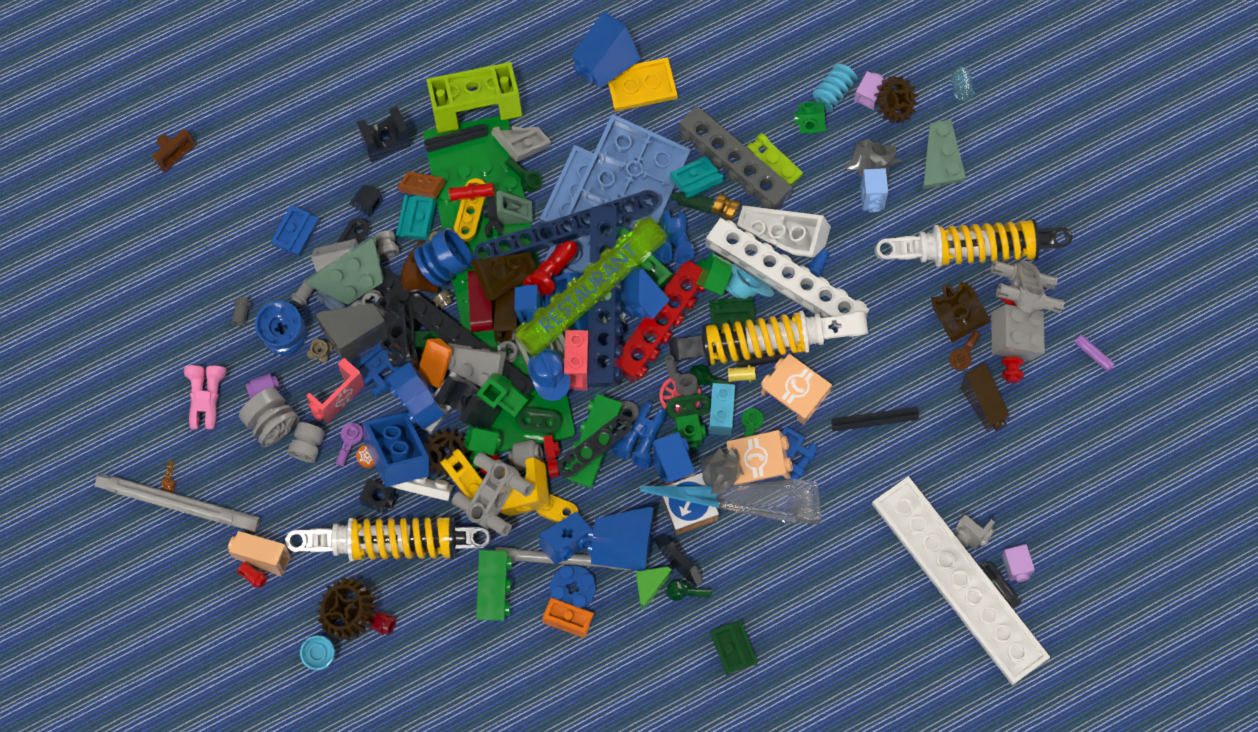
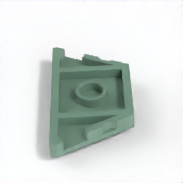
(350, 274)

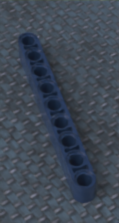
(557, 235)

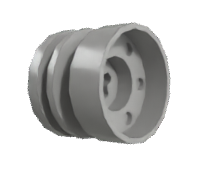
(268, 417)

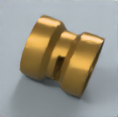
(725, 207)

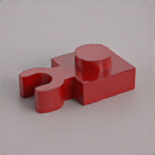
(551, 451)

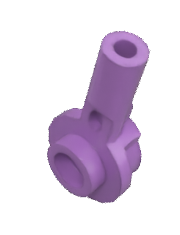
(351, 435)

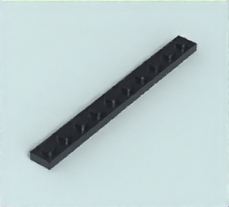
(448, 330)

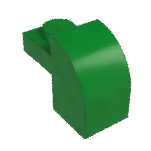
(715, 274)
(501, 391)

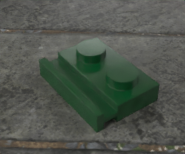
(730, 311)
(733, 647)

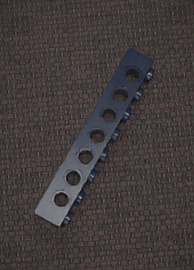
(596, 375)

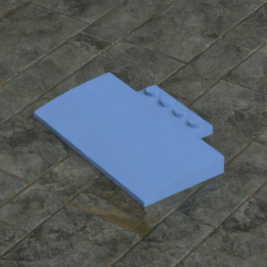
(623, 164)

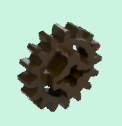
(896, 99)
(437, 450)

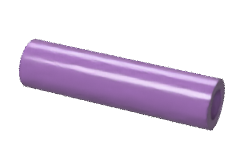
(1094, 353)

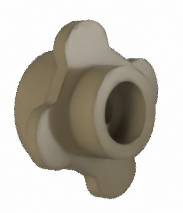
(315, 346)

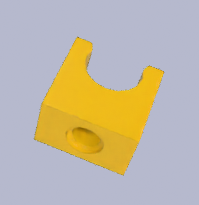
(539, 497)

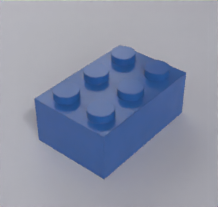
(396, 449)

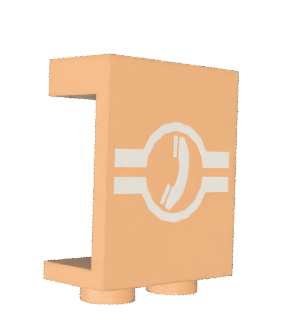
(796, 387)
(762, 456)

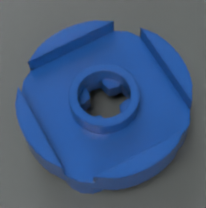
(567, 576)

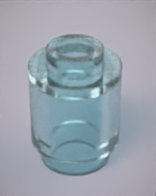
(962, 84)

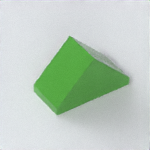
(649, 584)

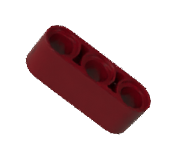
(479, 308)

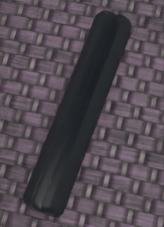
(455, 137)

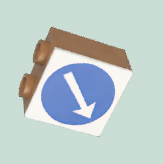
(688, 515)

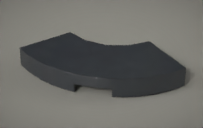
(678, 560)

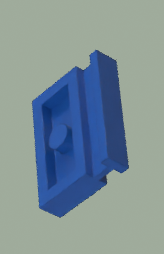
(295, 230)

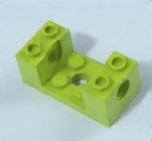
(451, 94)

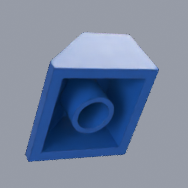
(641, 295)

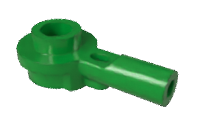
(752, 420)

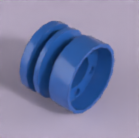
(443, 257)
(270, 322)

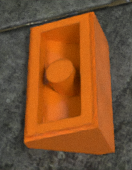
(435, 361)
(567, 617)

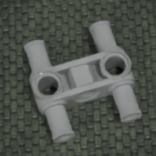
(1026, 286)
(492, 494)

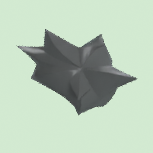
(872, 156)
(721, 469)

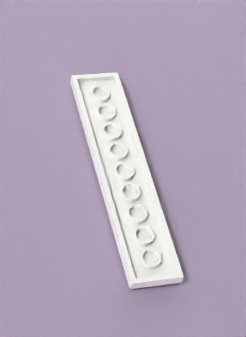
(960, 580)

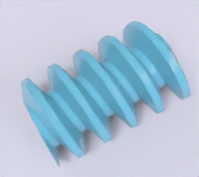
(834, 86)

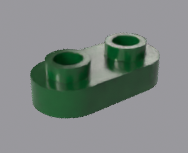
(687, 405)
(539, 418)

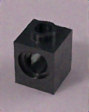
(371, 489)

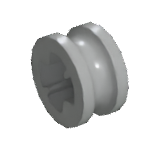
(512, 356)

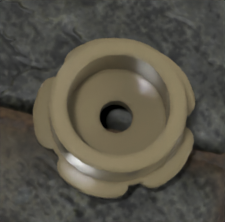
(443, 299)

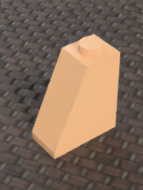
(260, 552)

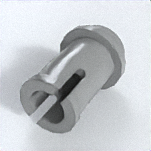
(302, 294)

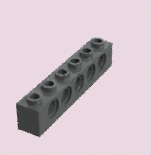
(698, 121)

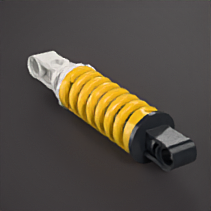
(975, 243)
(793, 333)
(390, 539)

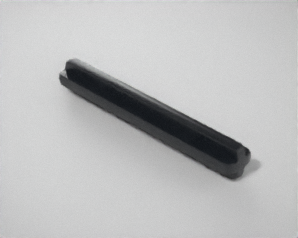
(875, 419)

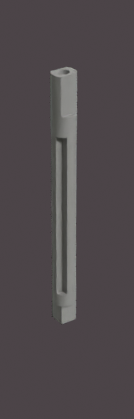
(178, 502)

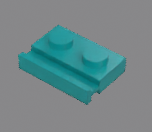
(696, 177)
(416, 217)

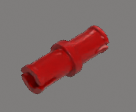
(471, 191)

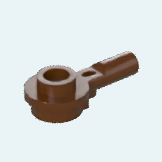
(960, 358)

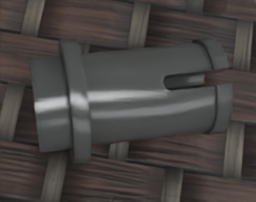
(240, 312)

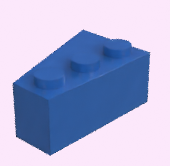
(672, 458)

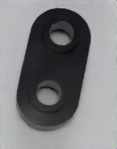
(353, 225)

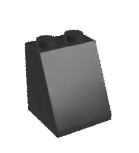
(353, 329)

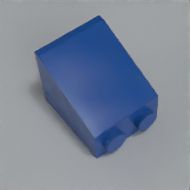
(605, 51)
(621, 539)

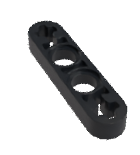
(597, 449)

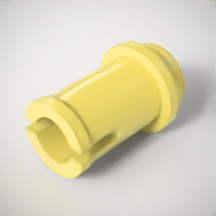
(742, 374)

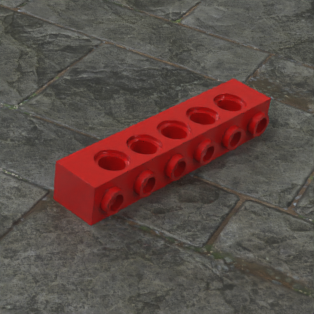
(686, 275)

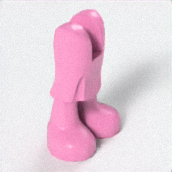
(204, 400)

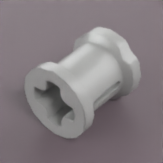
(377, 294)

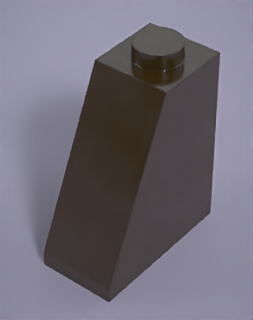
(505, 318)
(985, 398)

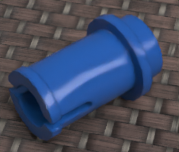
(818, 263)

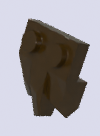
(959, 311)

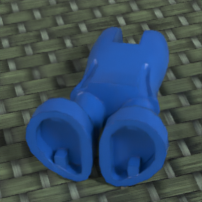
(676, 235)
(646, 432)

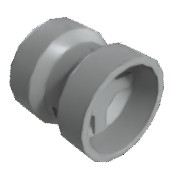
(386, 246)

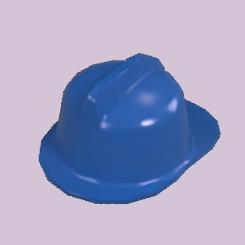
(548, 375)

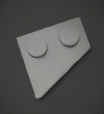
(521, 141)

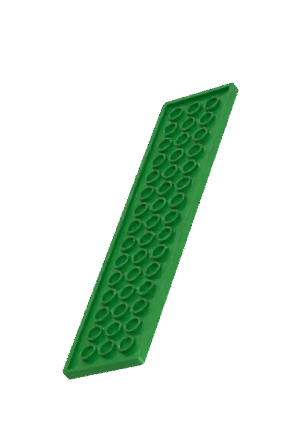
(485, 160)

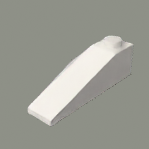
(791, 231)

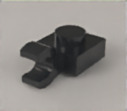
(491, 212)

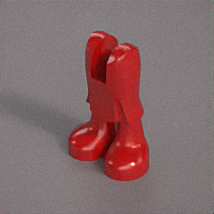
(556, 261)

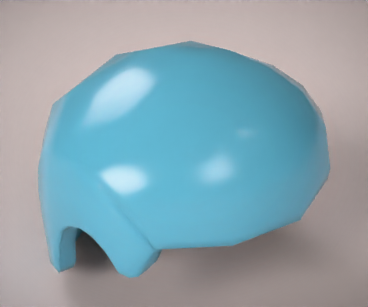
(317, 652)

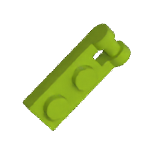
(775, 159)

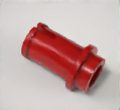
(255, 577)

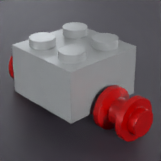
(1016, 337)

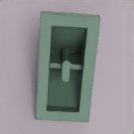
(513, 209)

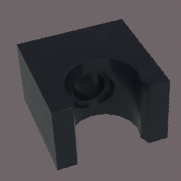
(392, 127)
(462, 396)

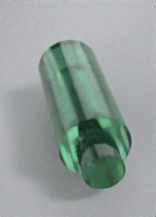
(695, 202)

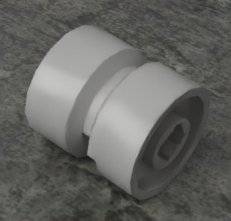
(307, 438)

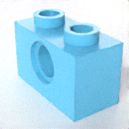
(722, 409)

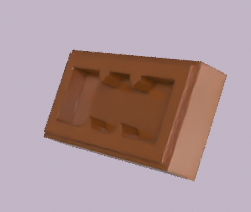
(421, 185)

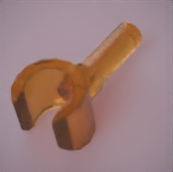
(167, 483)

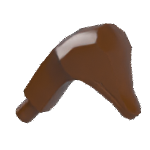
(412, 277)

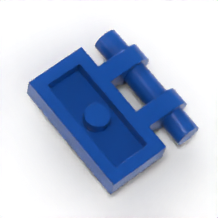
(373, 366)
(795, 446)

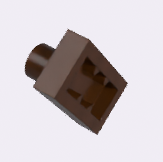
(172, 149)

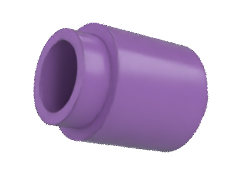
(261, 383)

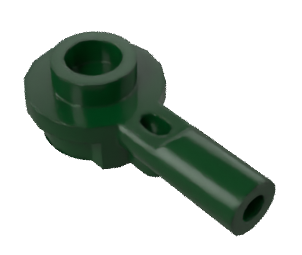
(530, 180)
(704, 377)
(678, 590)

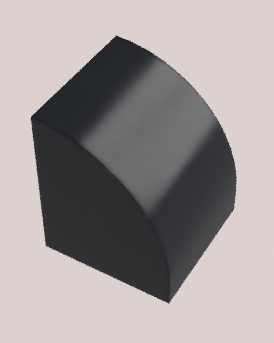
(367, 200)

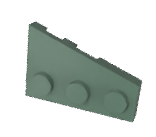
(943, 157)

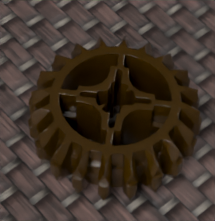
(353, 611)

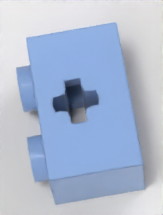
(874, 190)

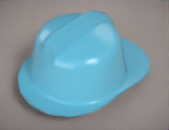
(746, 285)

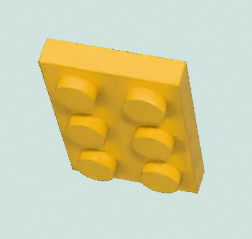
(643, 85)

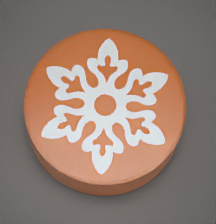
(364, 458)

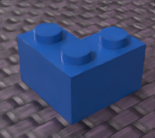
(415, 396)

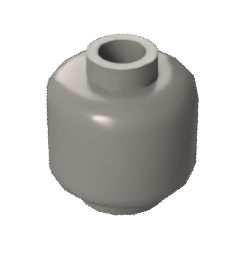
(523, 451)

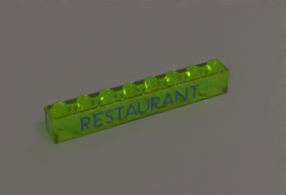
(591, 286)

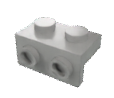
(972, 534)

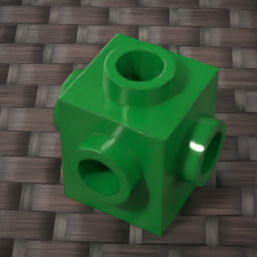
(810, 117)
(691, 429)

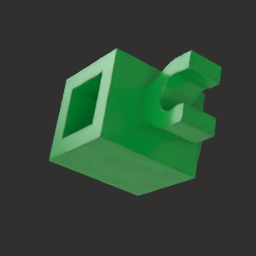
(482, 440)

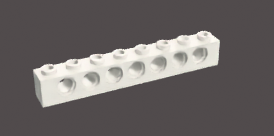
(773, 275)

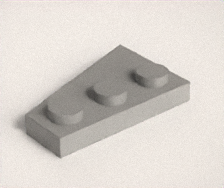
(474, 363)

